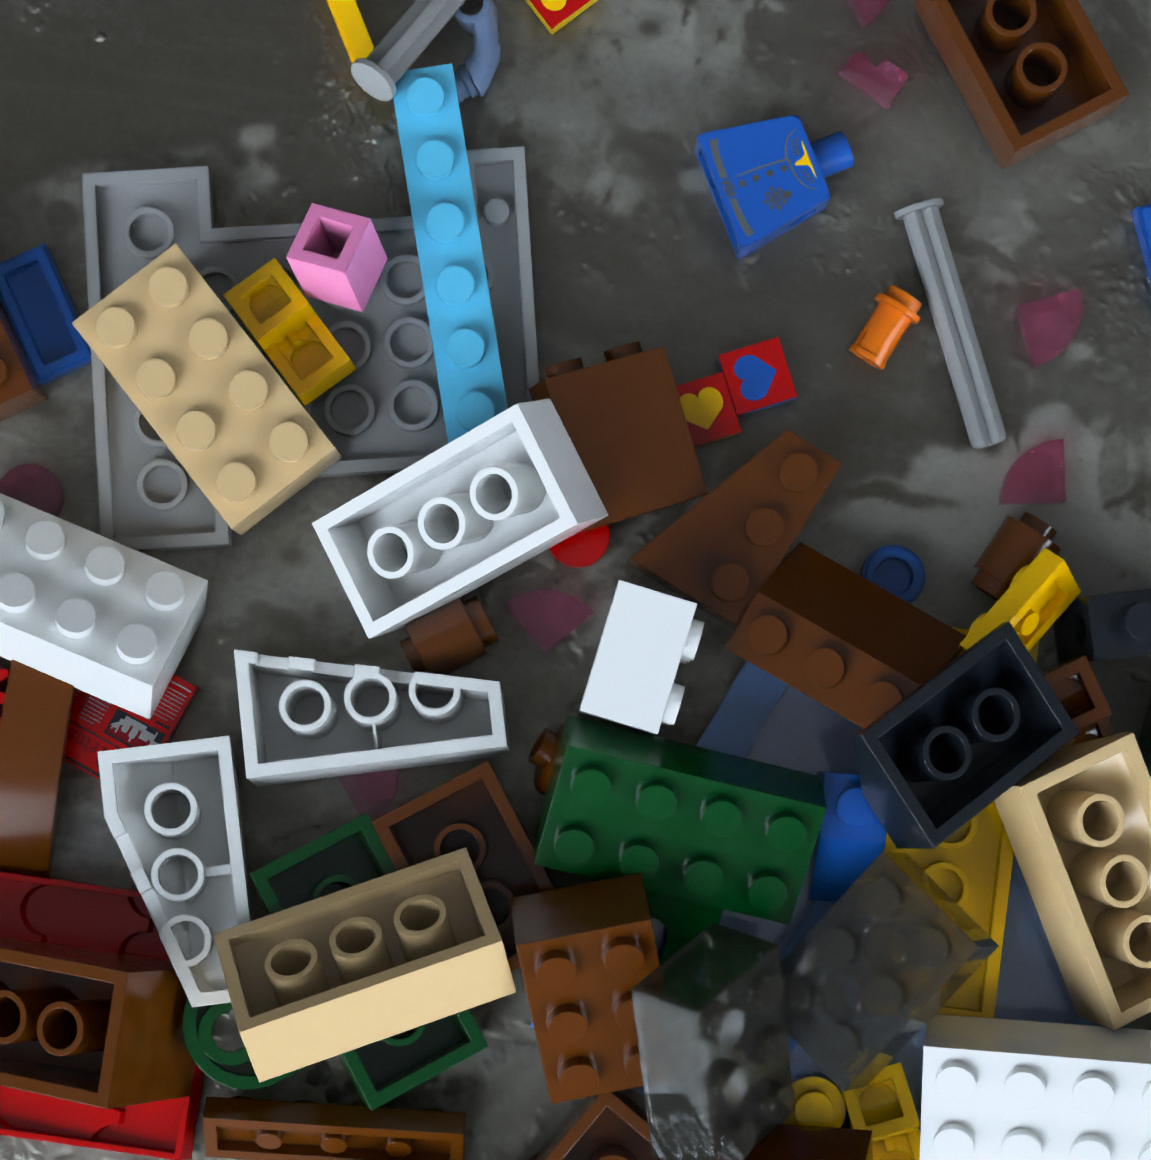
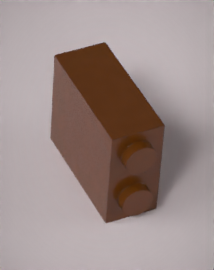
(626, 429)

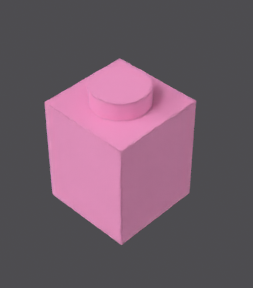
(337, 257)

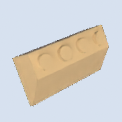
(1087, 862)
(363, 964)

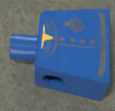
(768, 177)

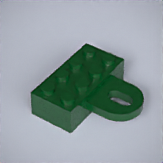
(689, 818)
(377, 1069)

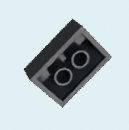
(960, 741)

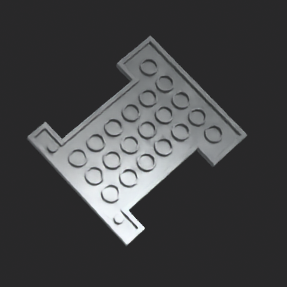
(375, 416)

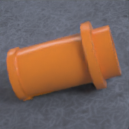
(886, 326)

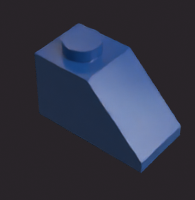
(847, 838)

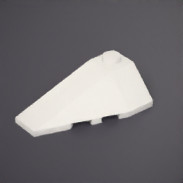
(185, 849)

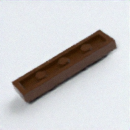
(315, 1131)

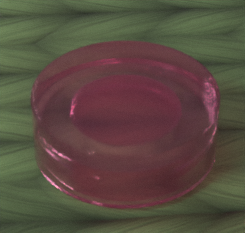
(34, 487)

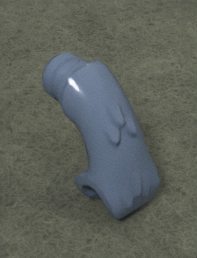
(479, 67)

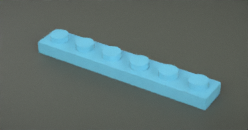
(449, 248)

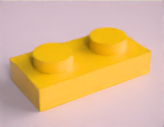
(1031, 603)

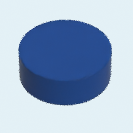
(896, 571)

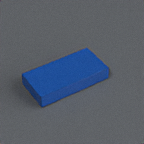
(42, 314)

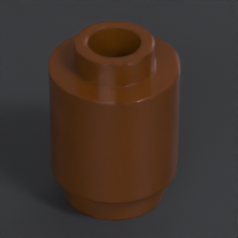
(1011, 549)
(448, 637)

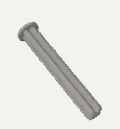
(402, 46)
(953, 322)

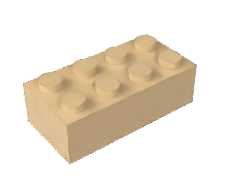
(206, 390)

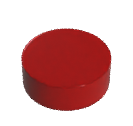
(582, 548)

